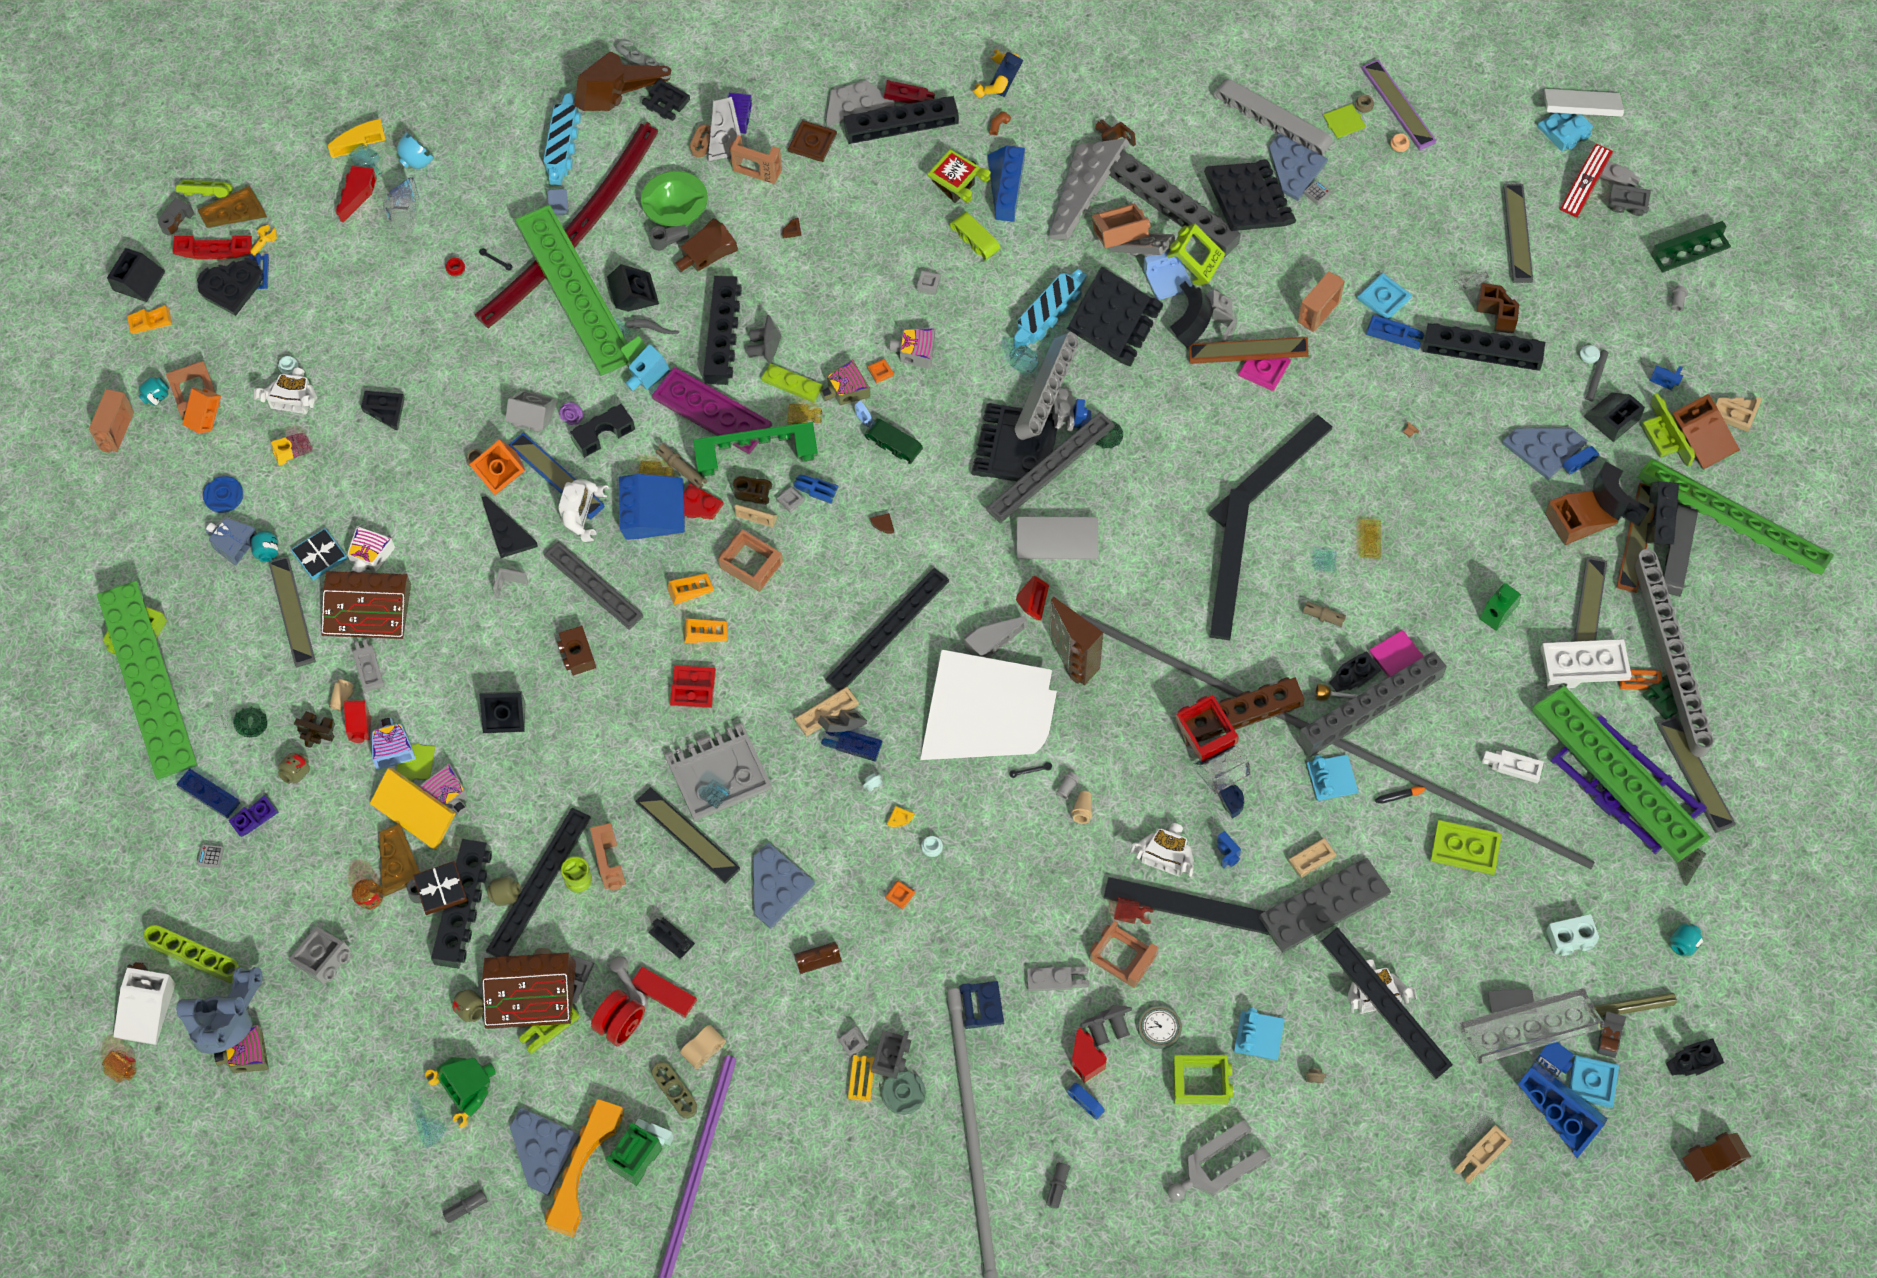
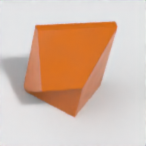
(498, 466)

